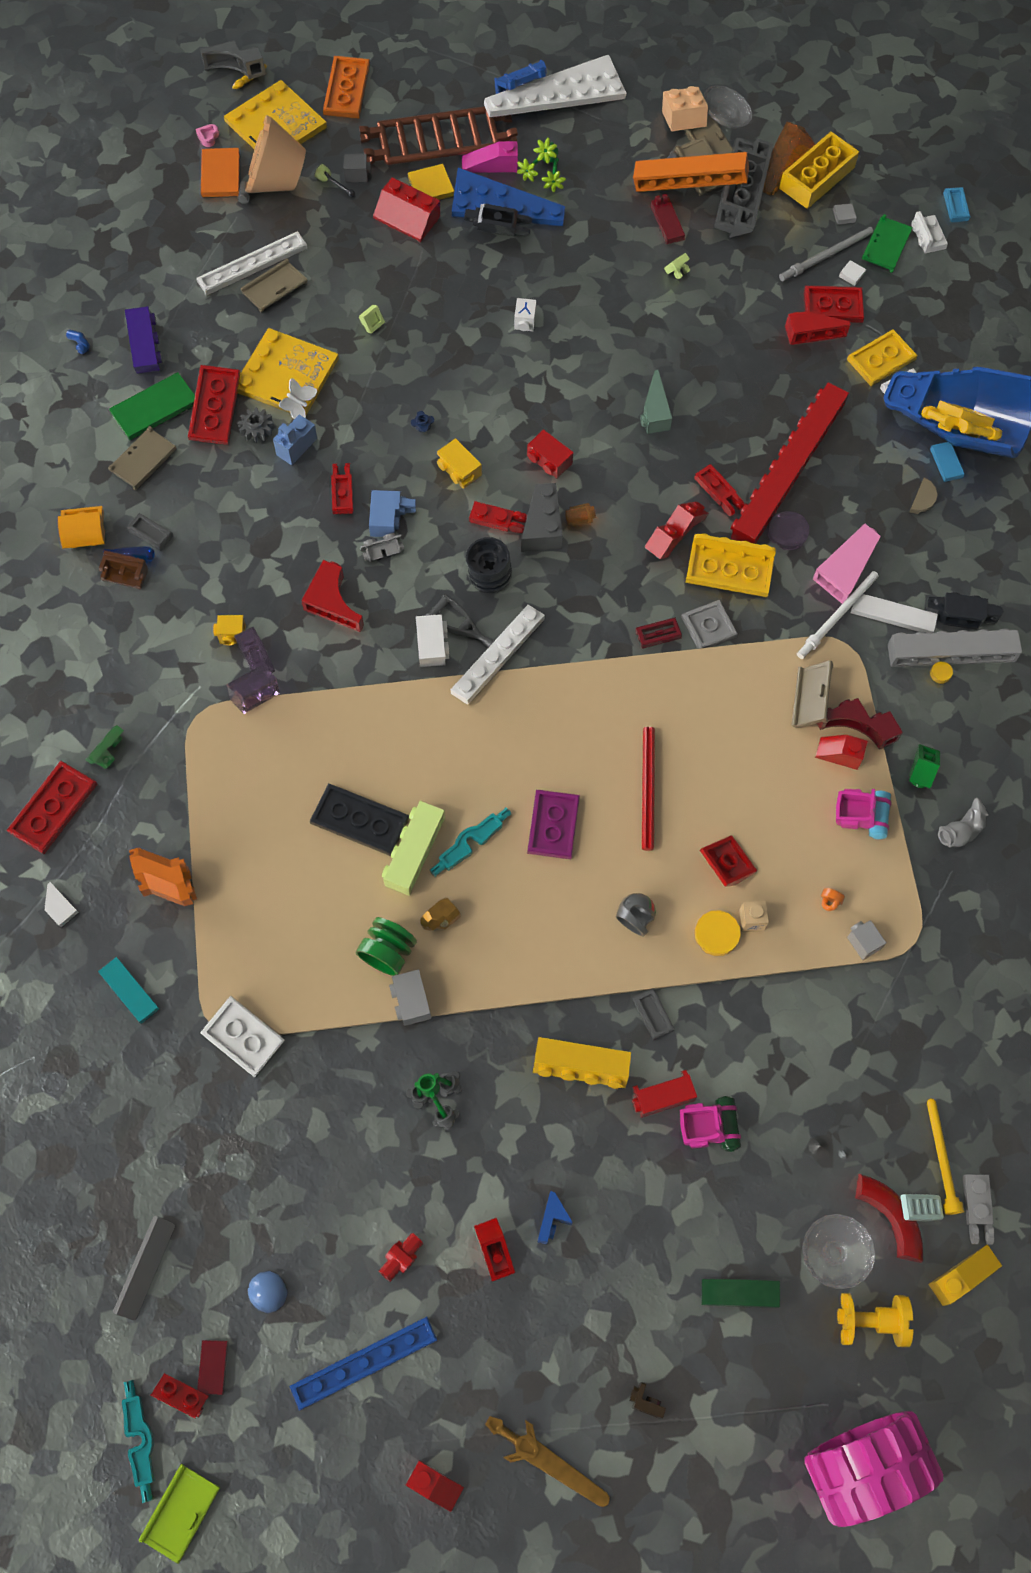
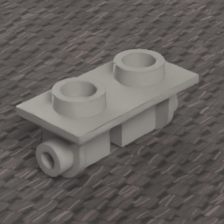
(389, 543)

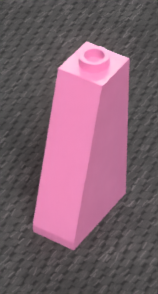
(844, 567)

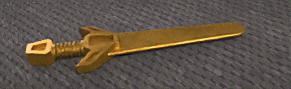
(543, 1458)

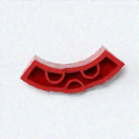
(889, 1203)

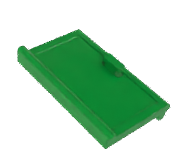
(889, 245)

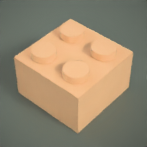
(684, 108)

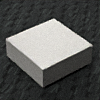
(852, 273)

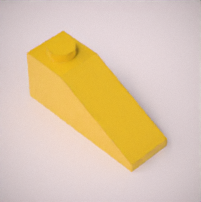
(965, 1276)

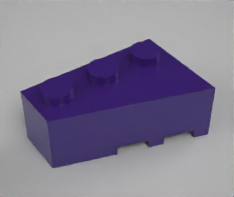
(143, 339)

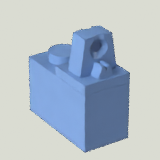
(294, 439)
(386, 511)

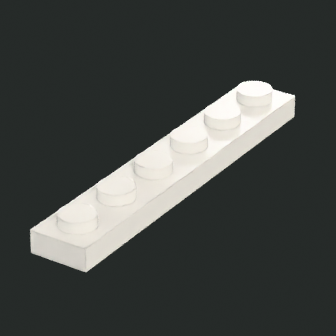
(497, 654)

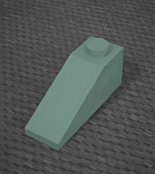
(656, 408)

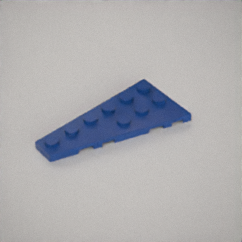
(474, 190)

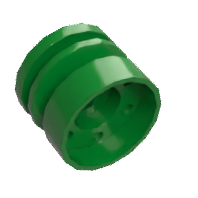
(388, 943)

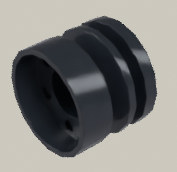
(489, 565)

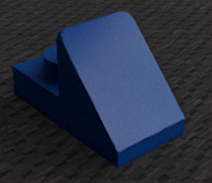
(553, 1212)

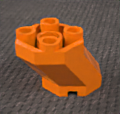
(162, 876)

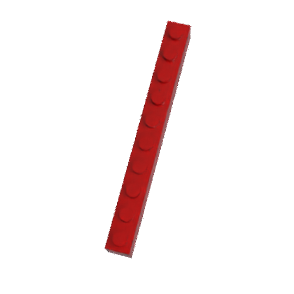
(790, 464)

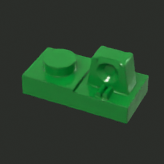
(100, 754)

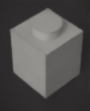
(866, 939)

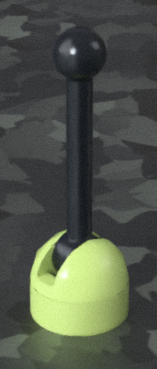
(324, 174)

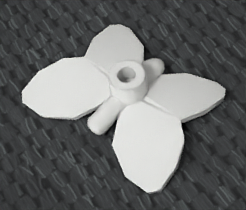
(296, 398)

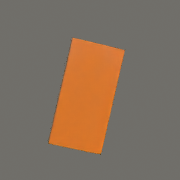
(346, 87)

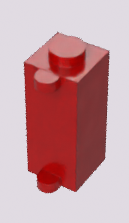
(664, 1095)

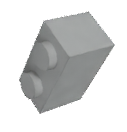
(411, 998)

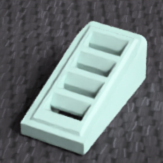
(922, 1207)

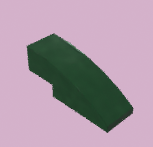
(740, 1293)

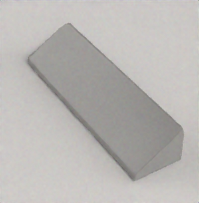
(144, 1268)

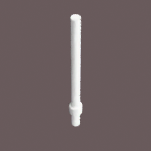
(814, 640)

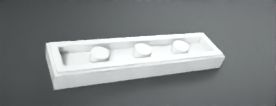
(895, 613)

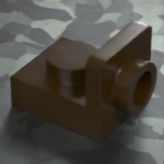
(649, 1406)

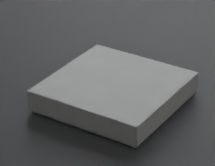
(709, 625)

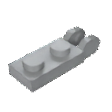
(978, 1207)

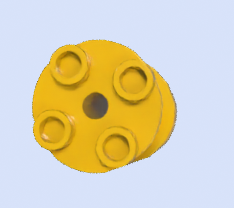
(884, 1320)

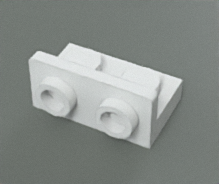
(929, 233)

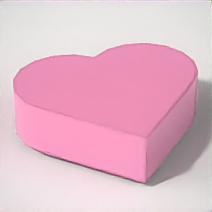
(207, 134)

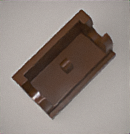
(123, 569)

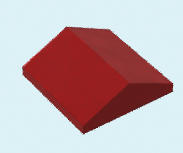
(728, 861)

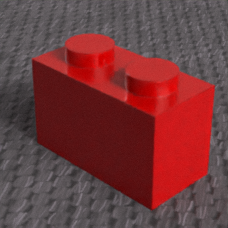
(549, 454)

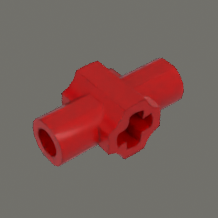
(400, 1257)

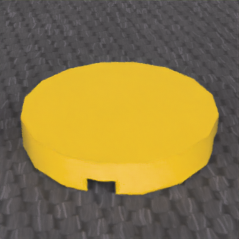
(717, 933)

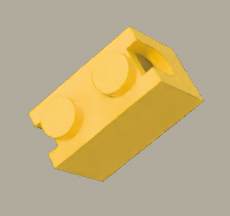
(459, 463)

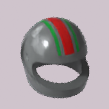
(636, 912)

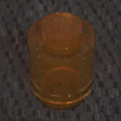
(580, 515)

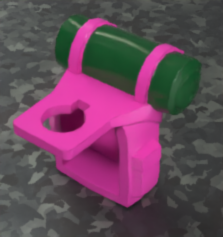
(711, 1124)

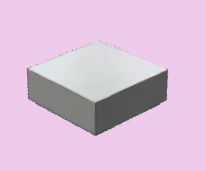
(844, 213)

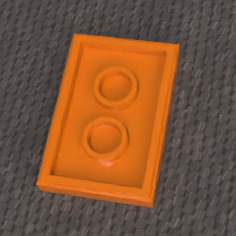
(220, 172)

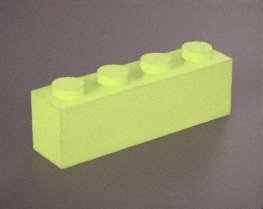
(413, 848)

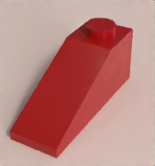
(812, 327)

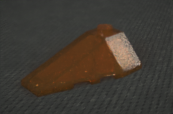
(790, 146)

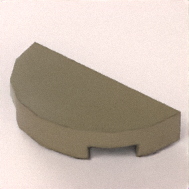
(924, 498)

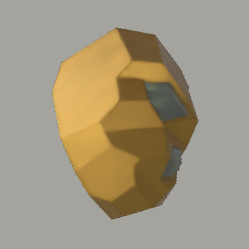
(440, 915)

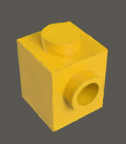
(227, 627)

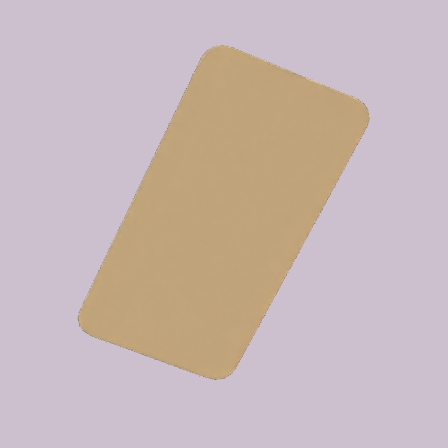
(293, 901)

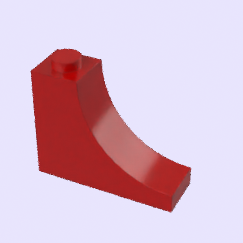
(325, 600)

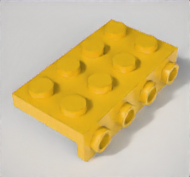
(731, 565)

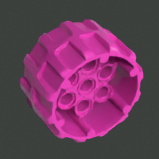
(873, 1469)

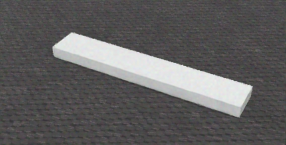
(252, 263)

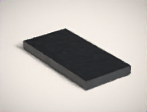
(359, 819)

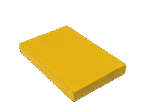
(882, 357)

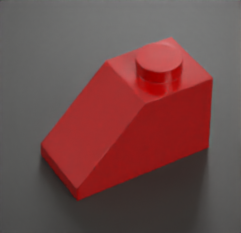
(842, 750)
(494, 1249)
(434, 1485)

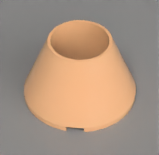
(275, 160)

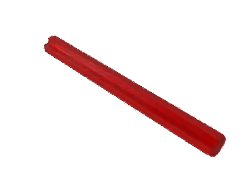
(648, 788)

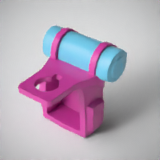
(864, 810)

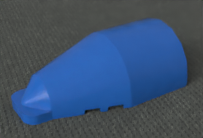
(985, 390)

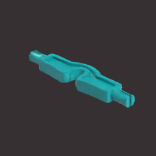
(461, 849)
(139, 1455)

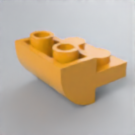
(81, 527)

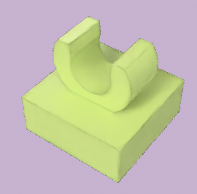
(678, 264)
(372, 319)

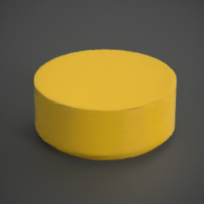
(941, 672)

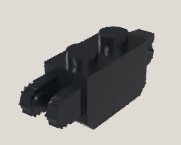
(498, 220)
(964, 610)

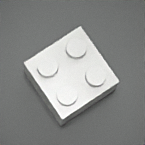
(431, 643)

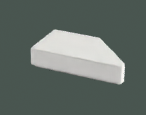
(58, 906)

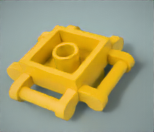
(963, 419)

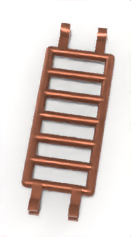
(384, 154)

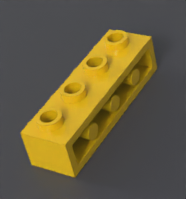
(582, 1063)

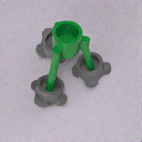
(426, 1091)

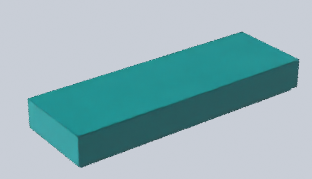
(128, 990)

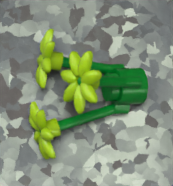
(548, 152)

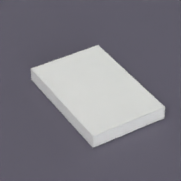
(242, 1036)

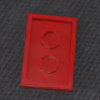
(835, 302)

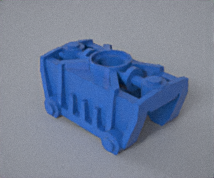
(520, 77)

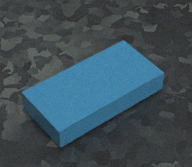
(956, 204)
(947, 461)

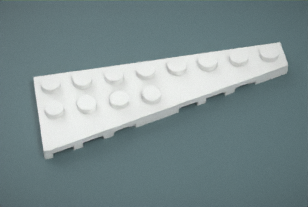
(579, 85)

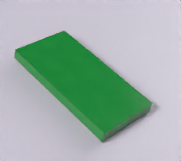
(153, 406)

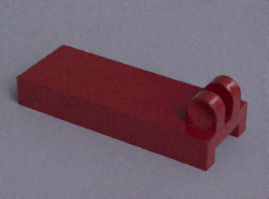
(667, 219)

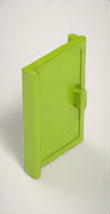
(175, 1515)

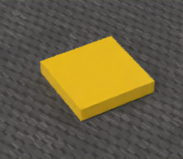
(432, 181)

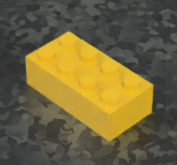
(819, 170)

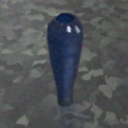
(141, 552)

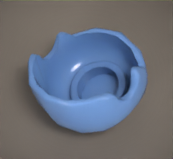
(267, 1291)

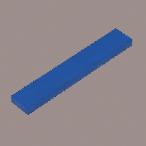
(363, 1363)

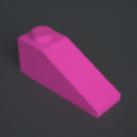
(492, 158)

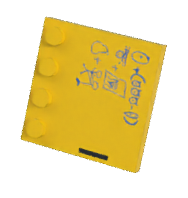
(284, 107)
(281, 359)

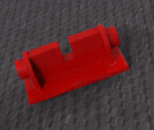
(180, 1396)

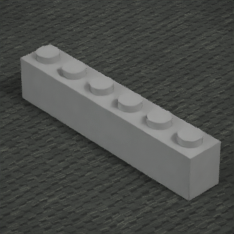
(954, 647)

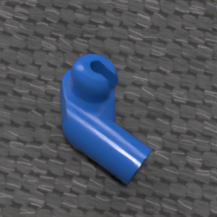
(79, 337)

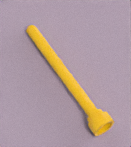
(952, 1203)

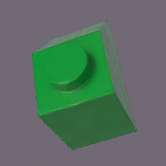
(924, 766)

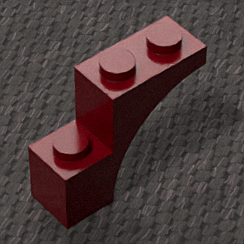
(851, 714)

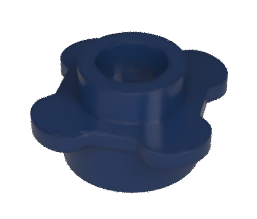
(422, 426)

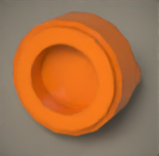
(833, 896)

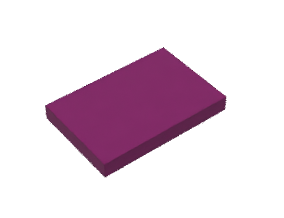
(553, 824)

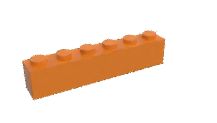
(691, 172)

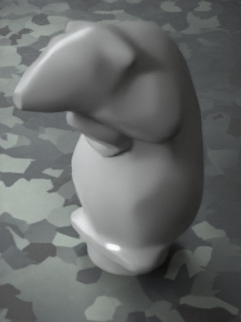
(966, 830)

